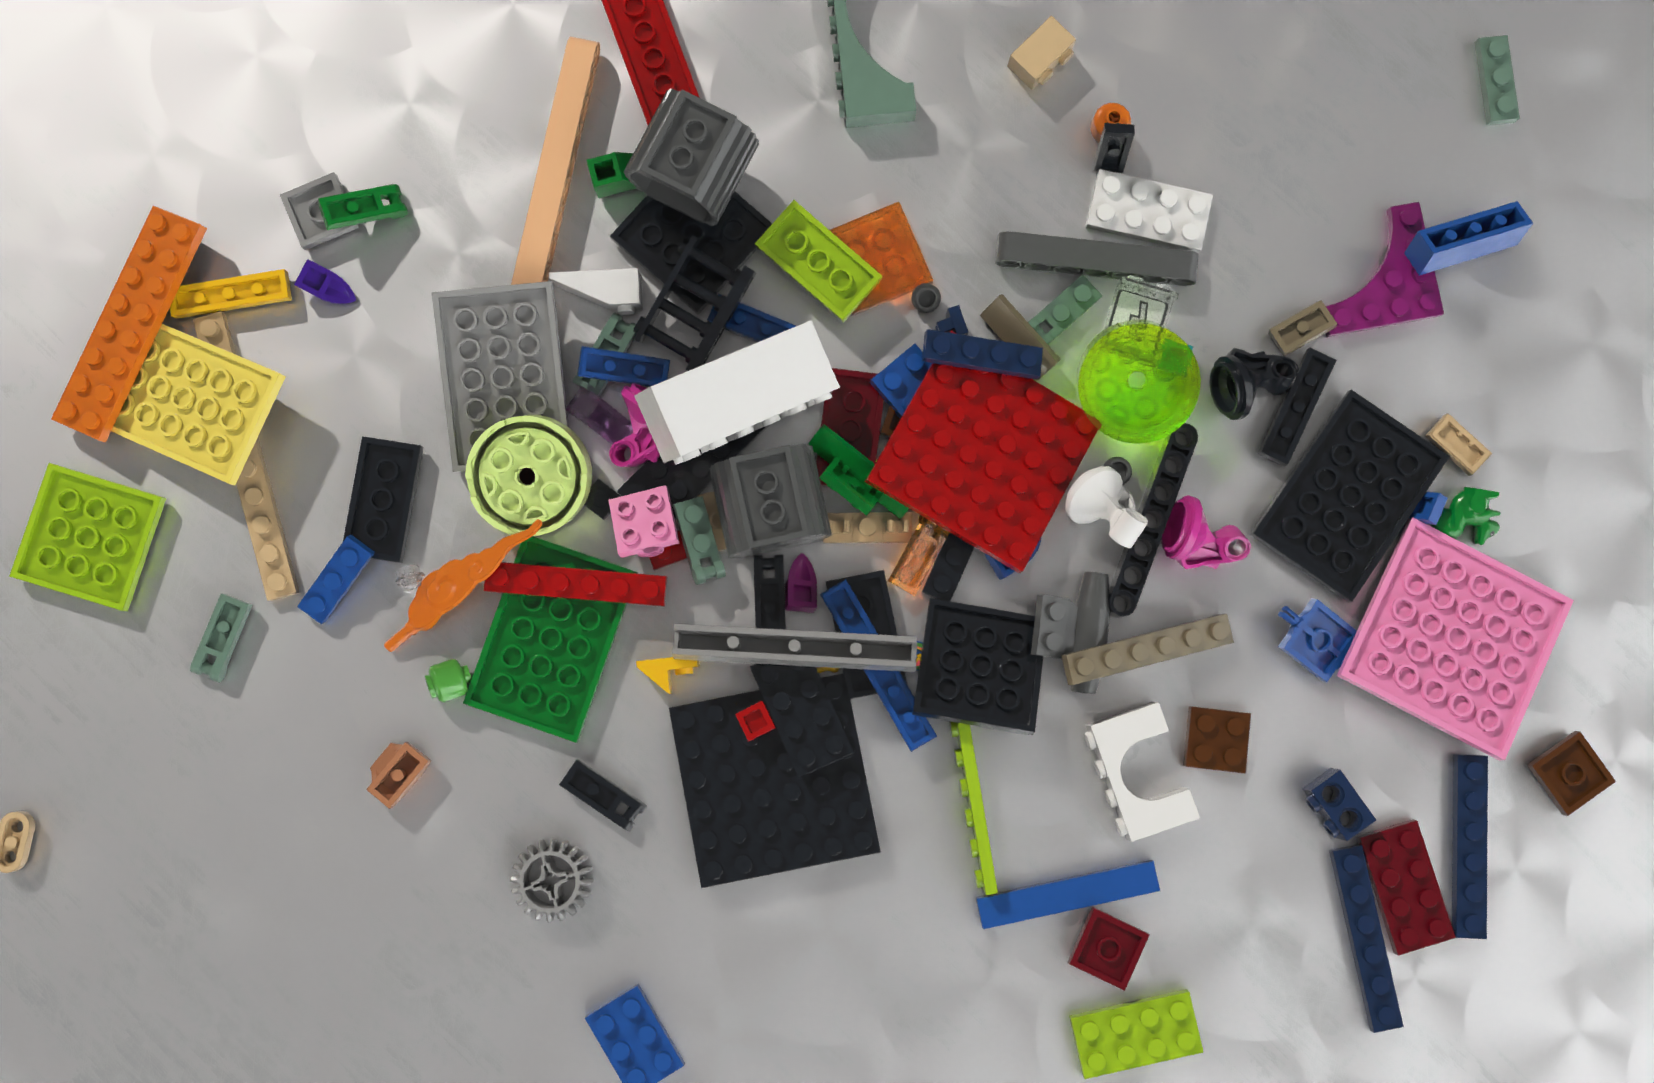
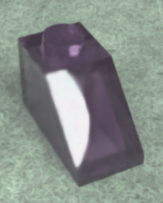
(599, 416)

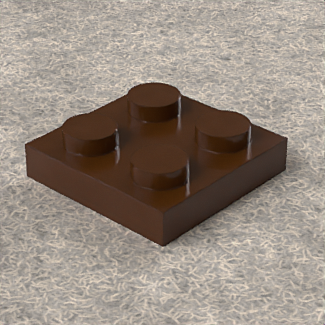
(1217, 739)
(1571, 773)

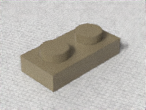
(1302, 328)

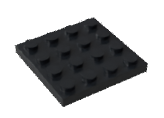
(656, 231)
(978, 668)

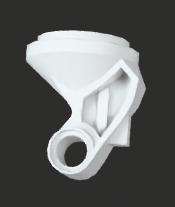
(1101, 495)

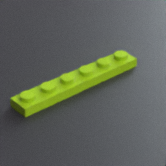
(975, 814)

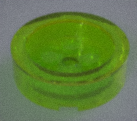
(1163, 399)

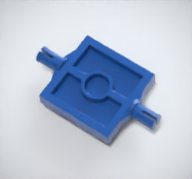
(1317, 638)

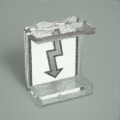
(1141, 301)

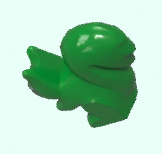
(1473, 509)

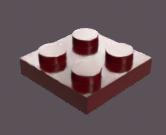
(1108, 948)

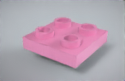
(643, 522)

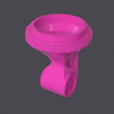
(640, 441)
(1193, 544)

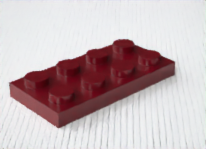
(853, 414)
(1406, 887)

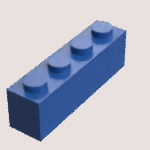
(1468, 238)

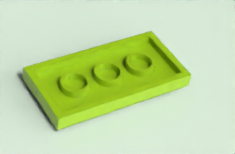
(818, 261)
(1136, 1034)

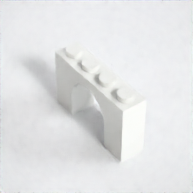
(1136, 815)

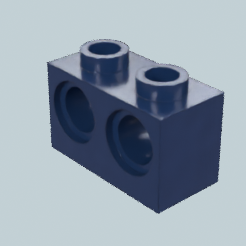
(1342, 800)

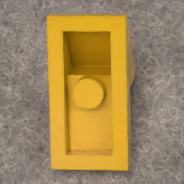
(659, 670)

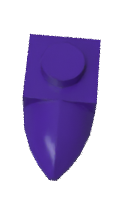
(324, 284)

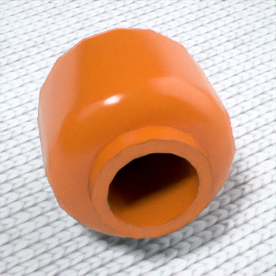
(1108, 114)

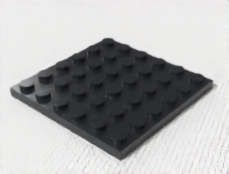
(750, 806)

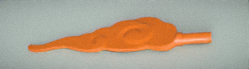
(452, 584)

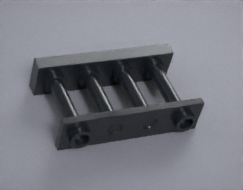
(723, 305)

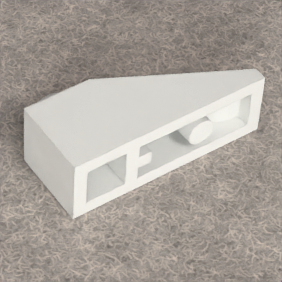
(611, 288)

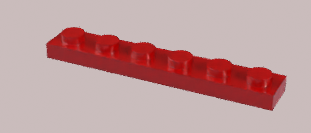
(578, 584)

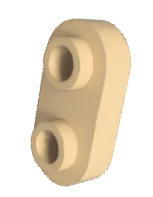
(14, 840)

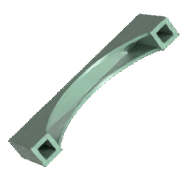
(867, 89)

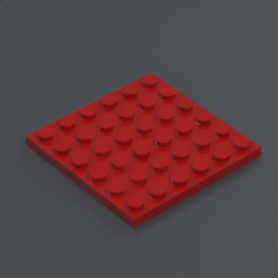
(984, 458)

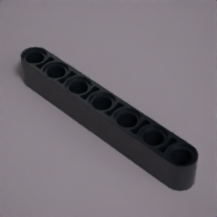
(1161, 510)

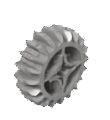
(554, 893)

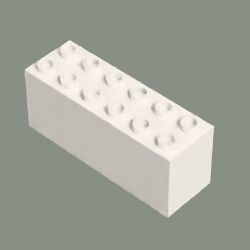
(737, 393)

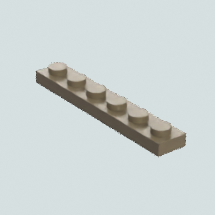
(1147, 649)

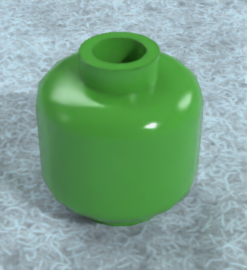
(448, 680)

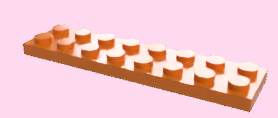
(129, 324)

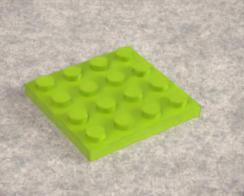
(87, 537)

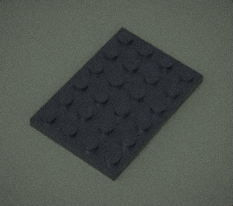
(1350, 495)

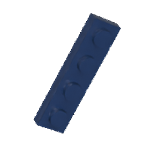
(982, 354)

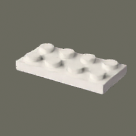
(1149, 211)

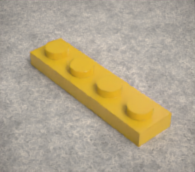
(231, 294)

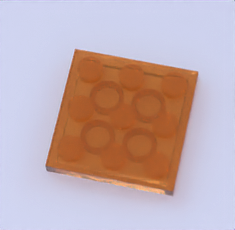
(891, 249)

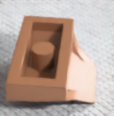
(396, 772)

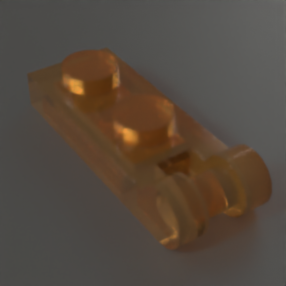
(918, 556)

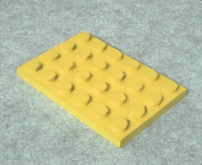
(198, 404)

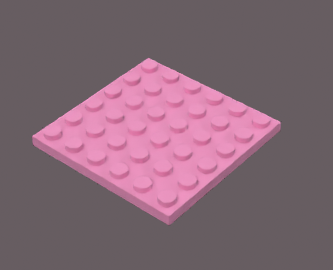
(1455, 638)

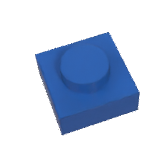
(1429, 508)

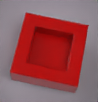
(755, 721)

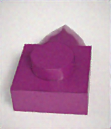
(801, 586)

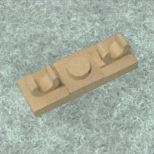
(873, 528)

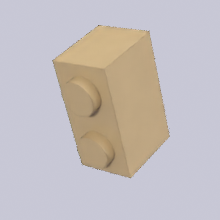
(1042, 53)

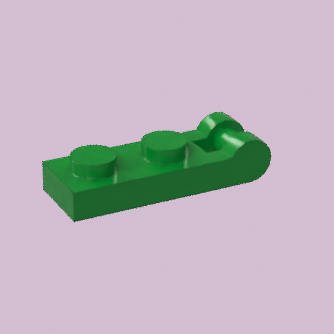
(362, 206)

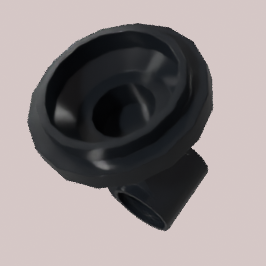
(1239, 375)

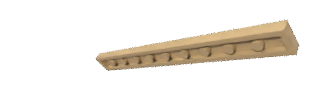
(256, 491)

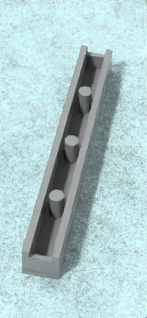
(795, 647)

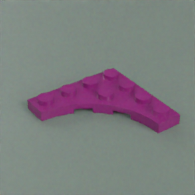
(1396, 290)

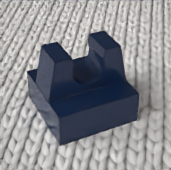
(954, 321)

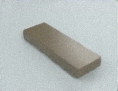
(1013, 328)

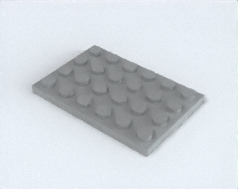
(497, 359)

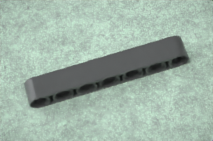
(1096, 258)

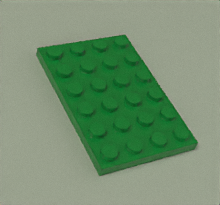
(546, 651)

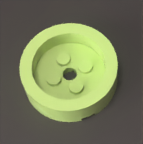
(559, 467)

